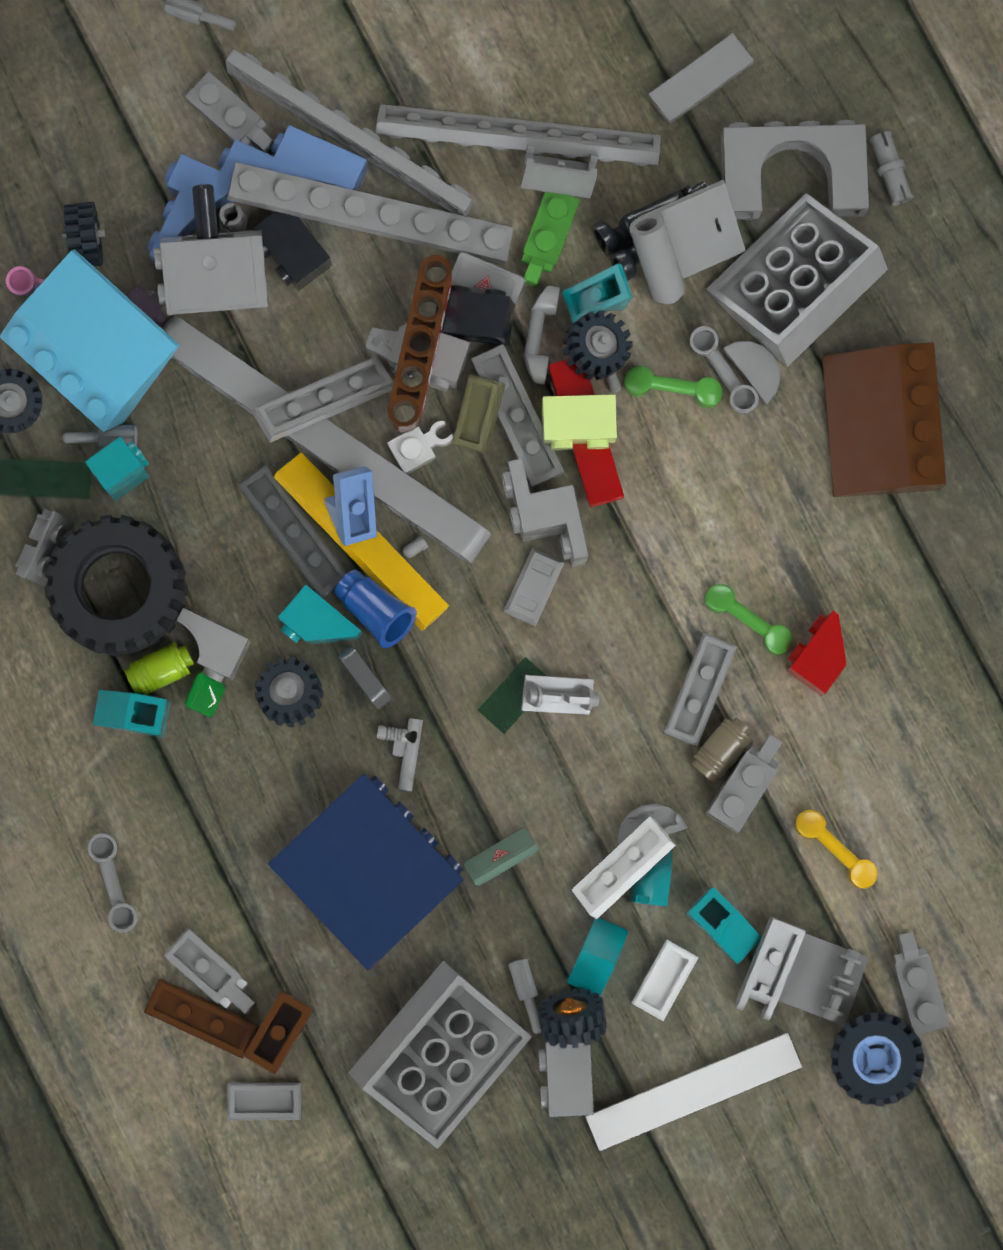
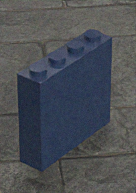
(367, 870)

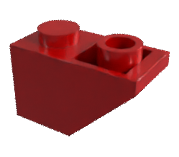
(822, 657)

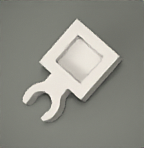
(415, 449)

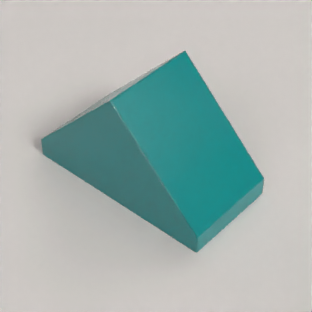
(597, 956)

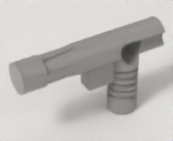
(404, 749)

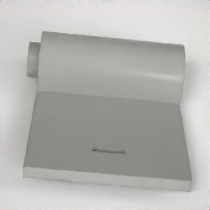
(685, 239)

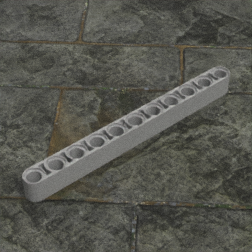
(330, 444)

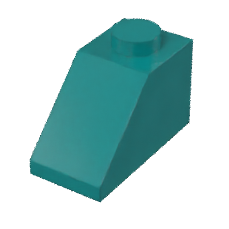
(315, 620)

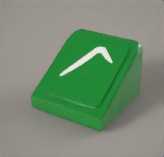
(205, 695)

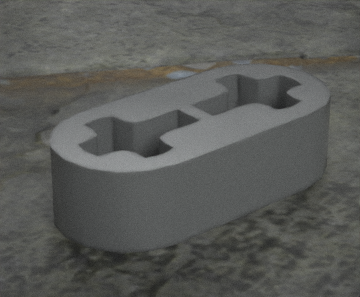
(364, 677)

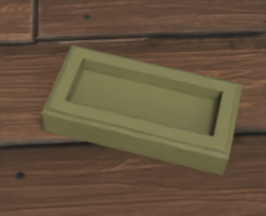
(478, 413)

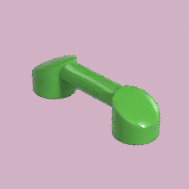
(640, 380)
(721, 599)

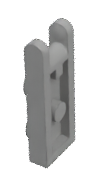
(771, 965)

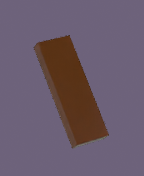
(201, 1018)

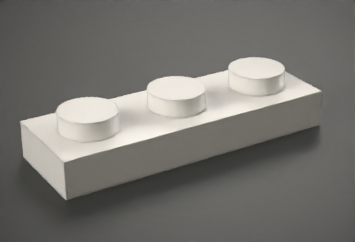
(623, 867)

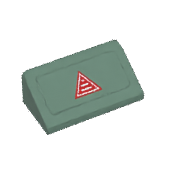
(500, 857)

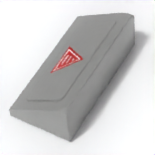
(481, 275)

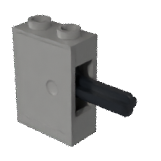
(211, 267)

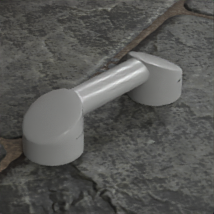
(705, 343)
(536, 363)
(102, 850)

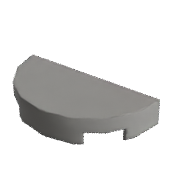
(756, 366)
(665, 816)

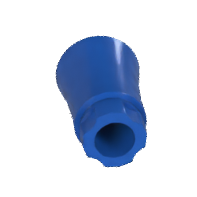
(376, 608)

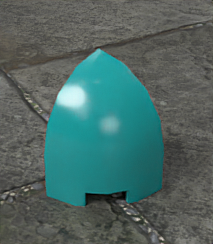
(655, 884)

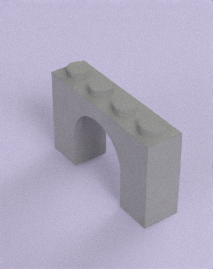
(837, 148)

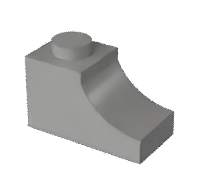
(219, 648)

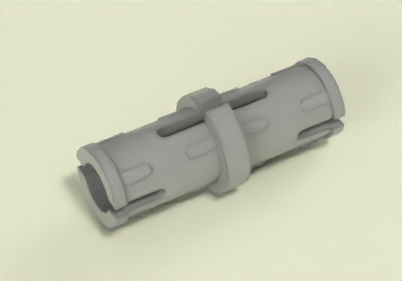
(891, 168)

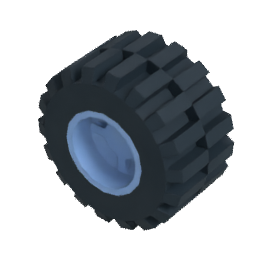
(877, 1059)

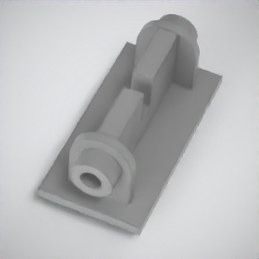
(49, 533)
(558, 695)

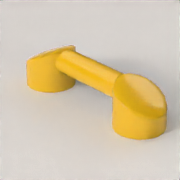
(812, 824)

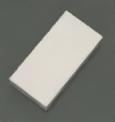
(664, 980)

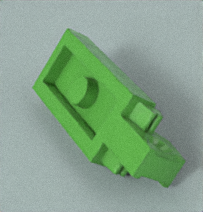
(548, 235)

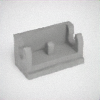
(558, 175)

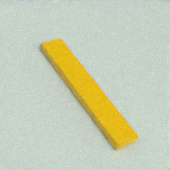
(373, 555)

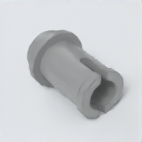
(229, 211)

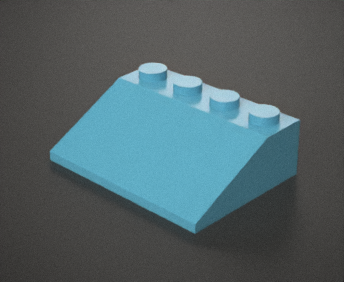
(90, 341)

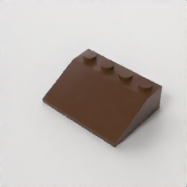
(884, 420)

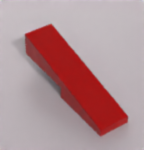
(594, 465)

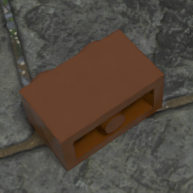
(279, 1032)

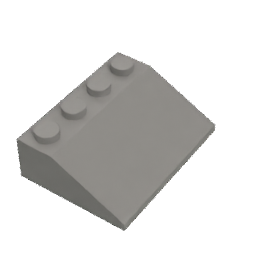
(798, 278)
(439, 1055)

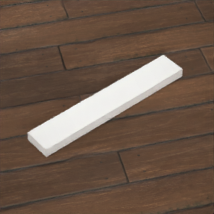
(693, 1091)

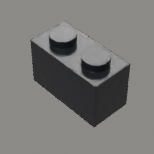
(293, 249)
(479, 316)

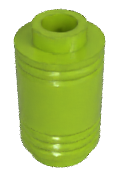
(159, 668)

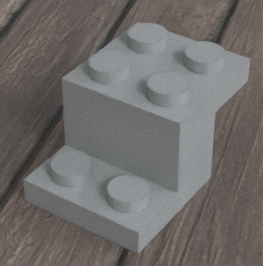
(545, 513)

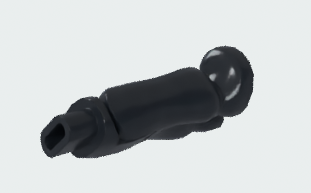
(612, 239)

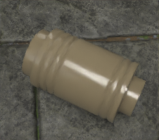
(722, 749)

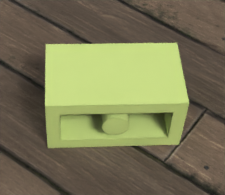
(579, 421)

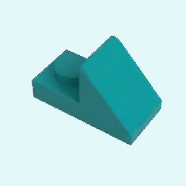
(602, 292)

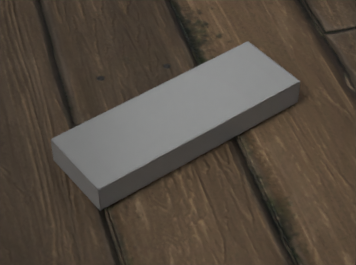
(700, 79)
(700, 690)

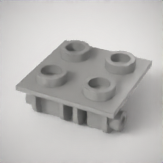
(824, 979)

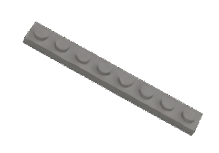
(338, 127)
(517, 134)
(369, 213)

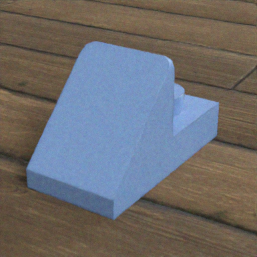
(353, 506)

